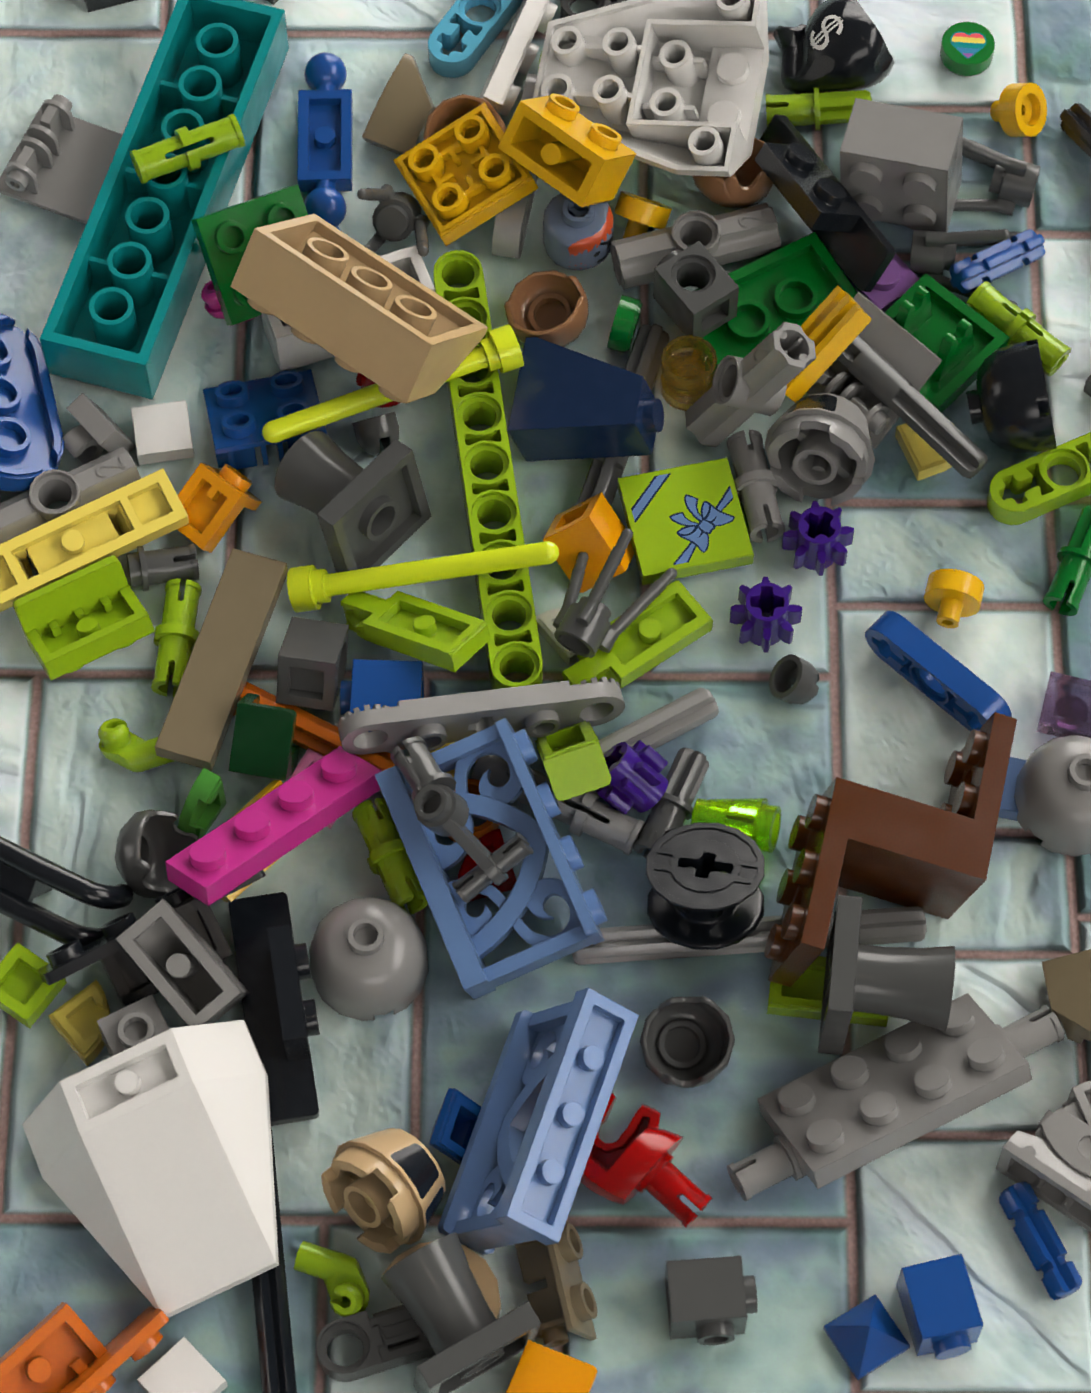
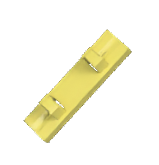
(89, 534)

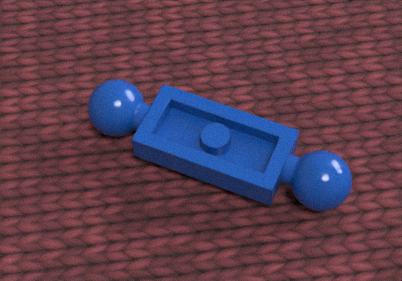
(325, 138)

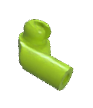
(127, 748)
(341, 1276)

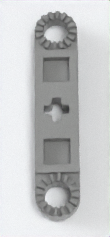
(449, 718)

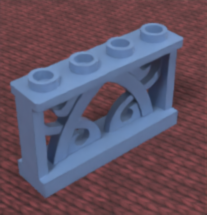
(471, 937)
(538, 1123)

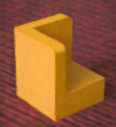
(589, 529)
(550, 1372)

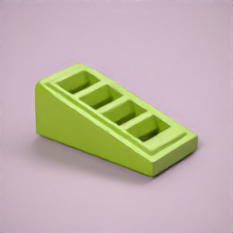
(573, 761)

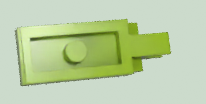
(416, 628)
(653, 637)

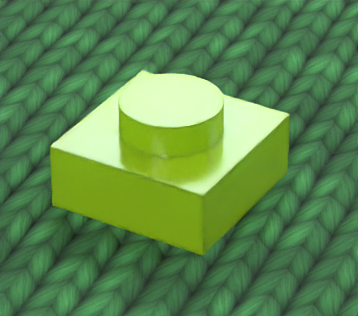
(22, 988)

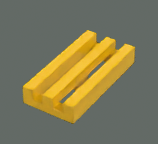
(832, 329)

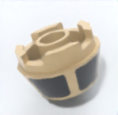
(386, 1187)

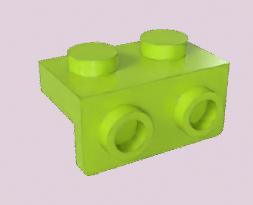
(82, 617)

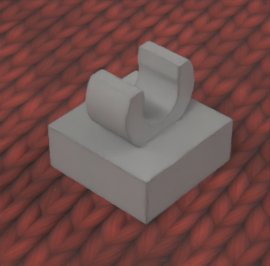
(94, 433)

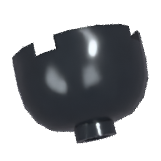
(1013, 399)

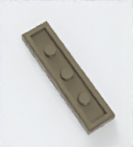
(221, 659)

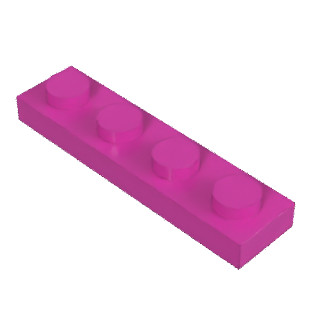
(273, 826)

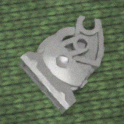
(1057, 1157)

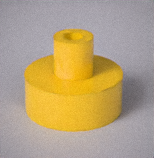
(1020, 110)
(641, 213)
(953, 595)

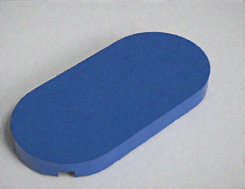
(28, 410)

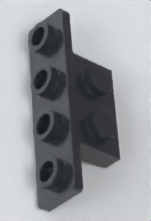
(824, 204)
(124, 974)
(274, 1009)

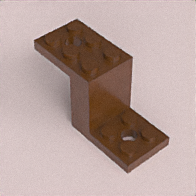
(890, 848)

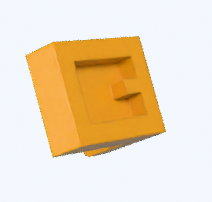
(213, 503)

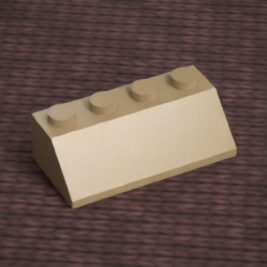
(356, 306)

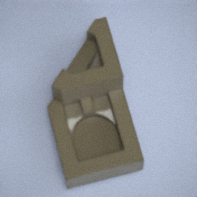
(401, 110)
(1070, 993)

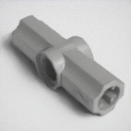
(726, 236)
(750, 384)
(75, 487)

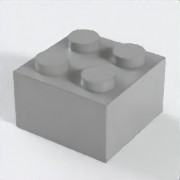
(903, 164)

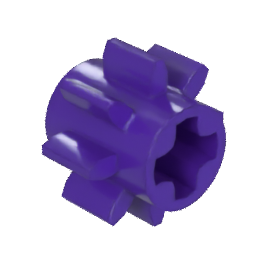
(817, 538)
(770, 599)
(634, 777)

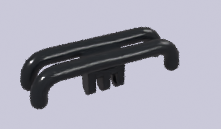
(29, 875)

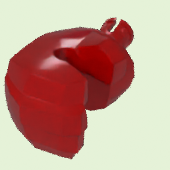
(640, 1164)

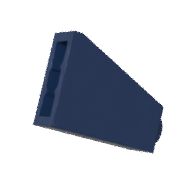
(580, 407)

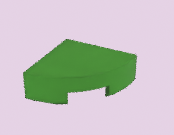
(202, 804)

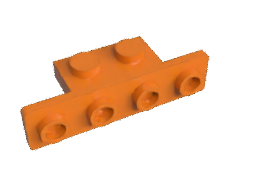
(69, 1358)

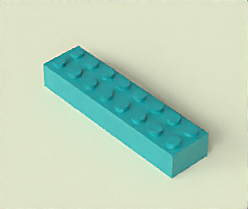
(139, 245)

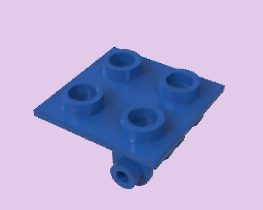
(242, 409)

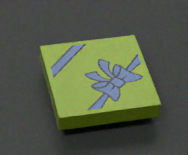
(685, 520)

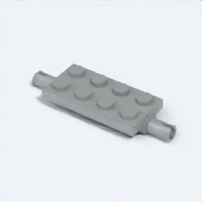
(891, 1094)

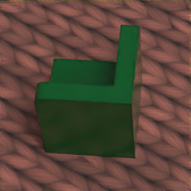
(263, 740)

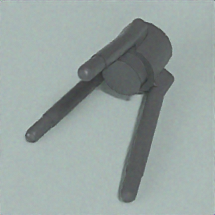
(1011, 180)
(396, 218)
(936, 251)
(586, 624)

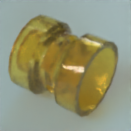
(687, 370)

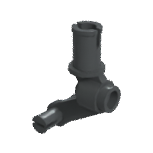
(446, 814)

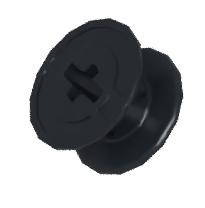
(705, 886)

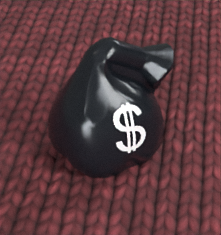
(834, 50)

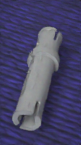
(581, 812)

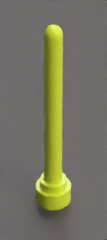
(495, 352)
(312, 587)

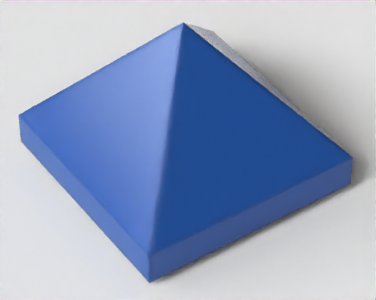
(454, 1125)
(866, 1337)

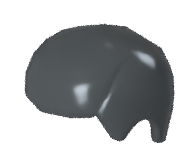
(144, 848)
(687, 1041)

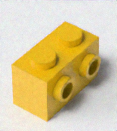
(567, 149)

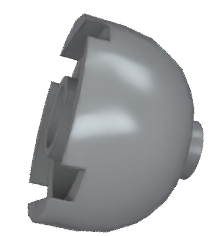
(1056, 795)
(368, 958)

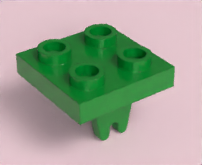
(225, 238)
(951, 332)

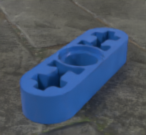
(934, 671)

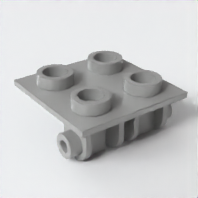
(60, 162)
(899, 349)

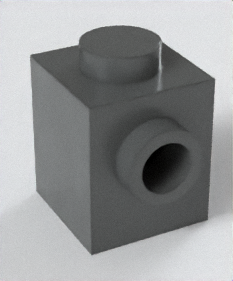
(709, 1299)

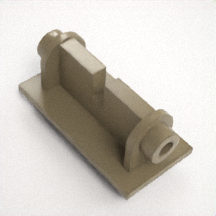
(567, 1300)

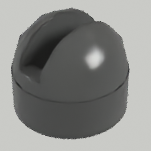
(371, 430)
(796, 672)

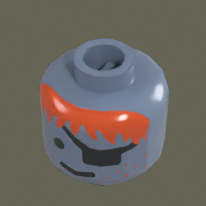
(577, 235)

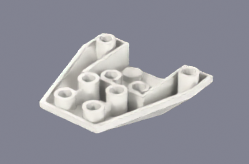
(666, 76)
(168, 1160)

